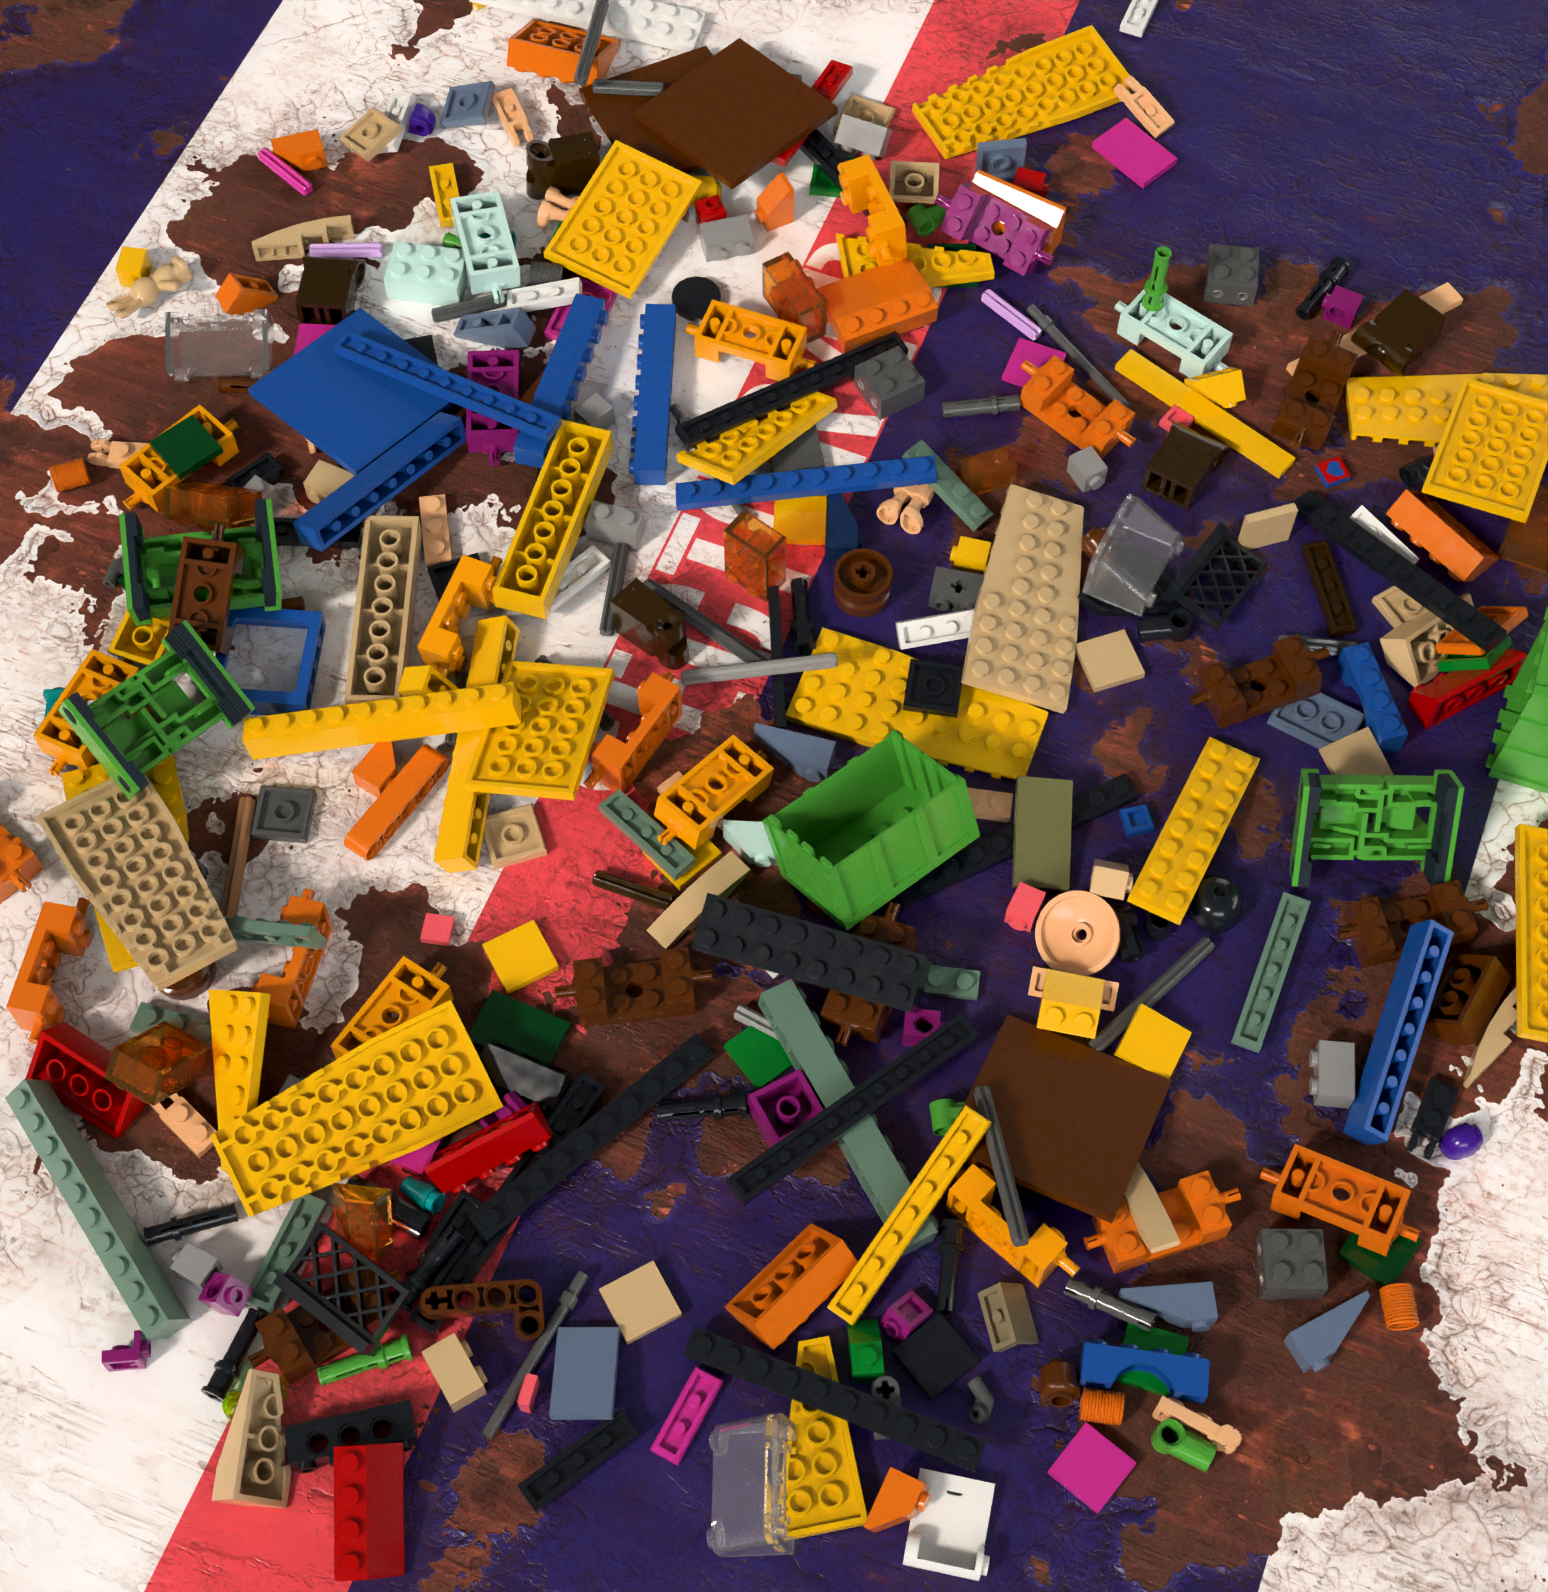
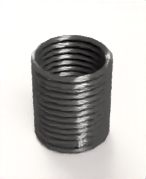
(545, 272)

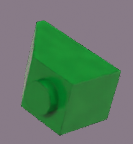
(865, 1351)

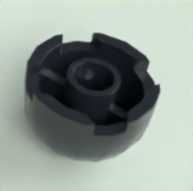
(1216, 904)

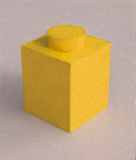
(132, 265)
(971, 555)

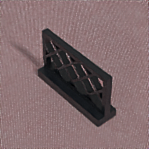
(1202, 560)
(327, 1311)

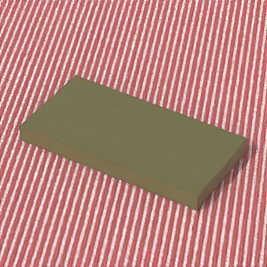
(1042, 833)

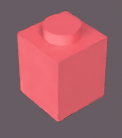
(1024, 907)

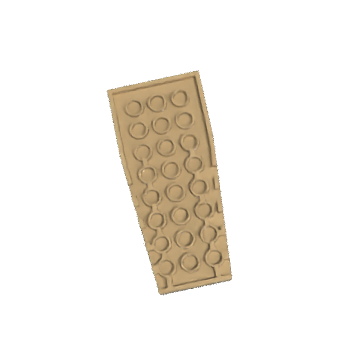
(1029, 602)
(140, 879)

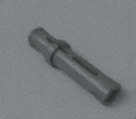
(981, 406)
(1099, 1299)

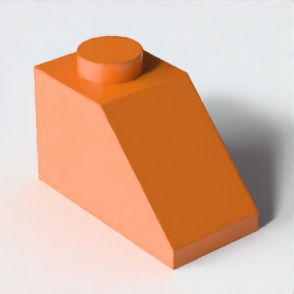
(301, 150)
(776, 204)
(244, 294)
(376, 768)
(897, 1501)

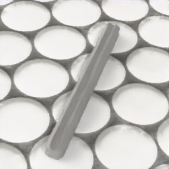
(759, 668)

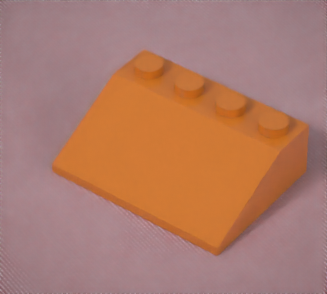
(555, 51)
(878, 303)

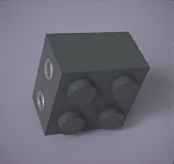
(1231, 275)
(889, 382)
(1291, 1264)

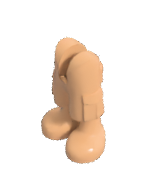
(549, 208)
(910, 518)

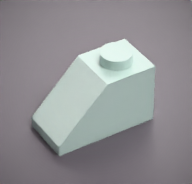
(749, 841)

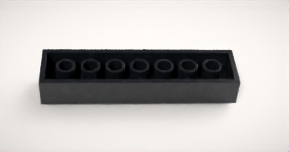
(812, 953)

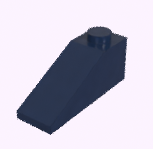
(840, 529)

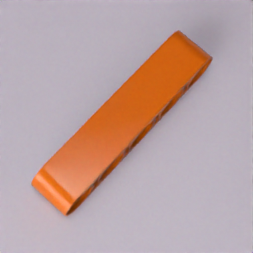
(397, 802)

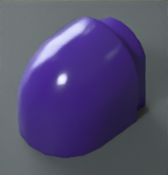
(422, 120)
(1461, 1141)

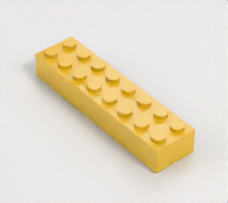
(553, 519)

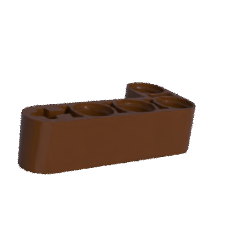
(482, 1306)

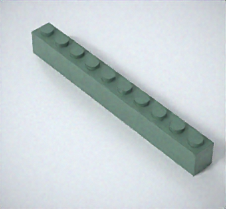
(863, 1146)
(97, 1209)

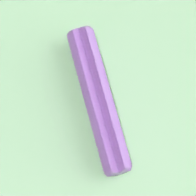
(346, 250)
(1011, 314)

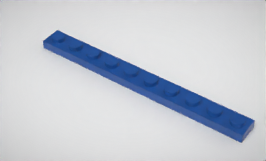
(448, 386)
(807, 483)

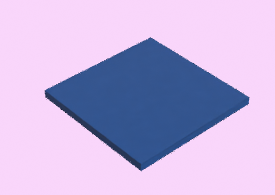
(344, 405)

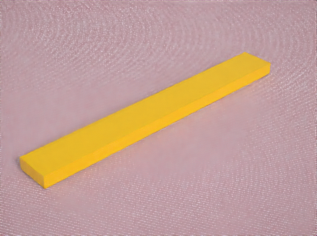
(1206, 413)
(909, 1215)

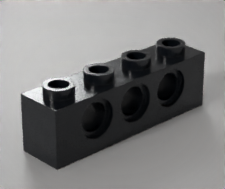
(302, 1436)

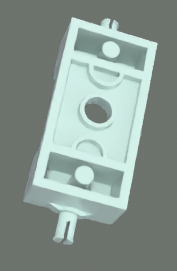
(489, 261)
(1198, 343)

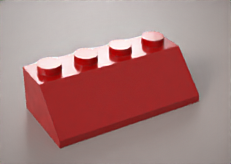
(1462, 689)
(77, 1075)
(489, 1148)
(369, 1511)

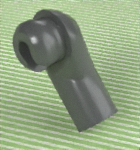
(113, 573)
(983, 1401)

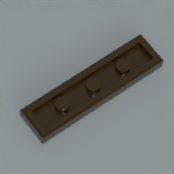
(1329, 589)

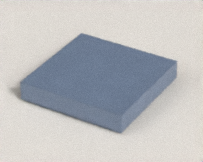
(467, 104)
(1001, 157)

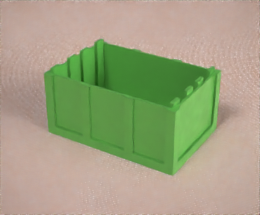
(1523, 735)
(872, 829)

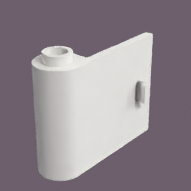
(952, 1528)

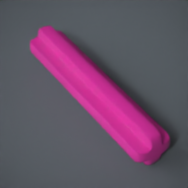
(285, 171)

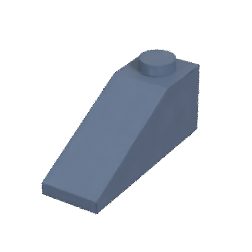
(497, 328)
(802, 753)
(1178, 1304)
(1319, 1339)

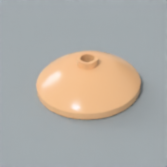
(1059, 931)

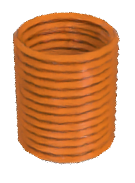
(69, 475)
(1399, 1306)
(1102, 1406)

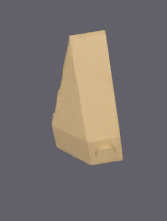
(1412, 647)
(253, 1456)

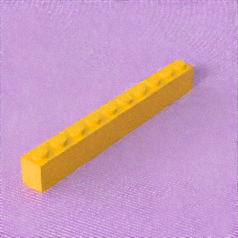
(382, 721)
(463, 810)

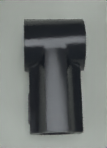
(1415, 475)
(1163, 626)
(1130, 945)

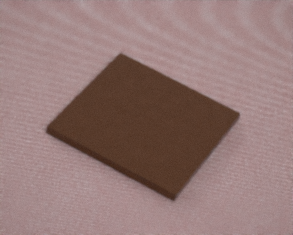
(616, 112)
(736, 113)
(1067, 1116)

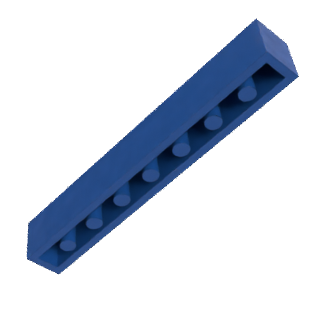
(564, 372)
(654, 396)
(380, 481)
(1398, 1033)

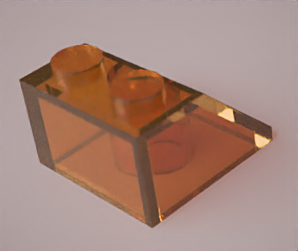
(364, 1218)

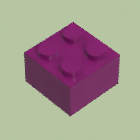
(783, 1106)

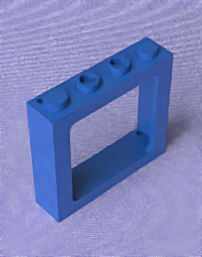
(281, 702)

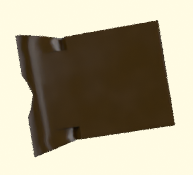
(561, 163)
(328, 289)
(1400, 332)
(1183, 465)
(651, 624)

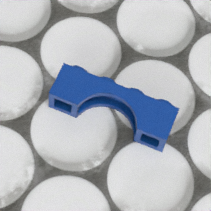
(1362, 673)
(1183, 1375)

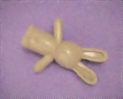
(147, 289)

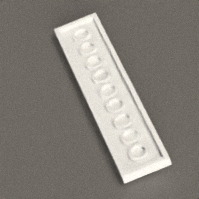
(629, 19)

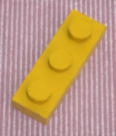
(444, 188)

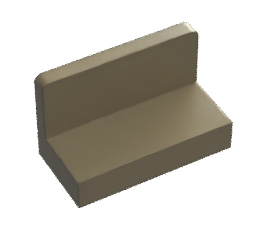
(1007, 1316)

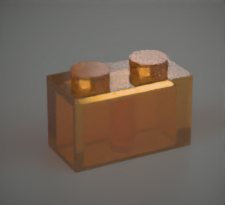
(988, 470)

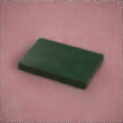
(519, 1027)

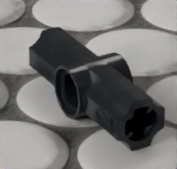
(404, 1215)

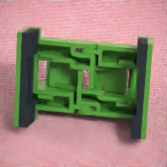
(159, 561)
(140, 744)
(1392, 800)

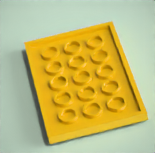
(623, 219)
(1491, 451)
(555, 735)

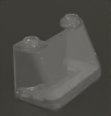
(219, 345)
(1132, 557)
(750, 1487)

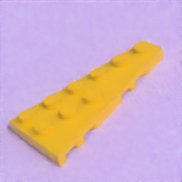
(935, 265)
(755, 442)
(238, 1050)
(822, 1467)

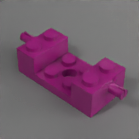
(973, 217)
(502, 373)

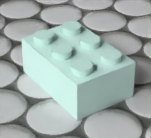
(425, 274)

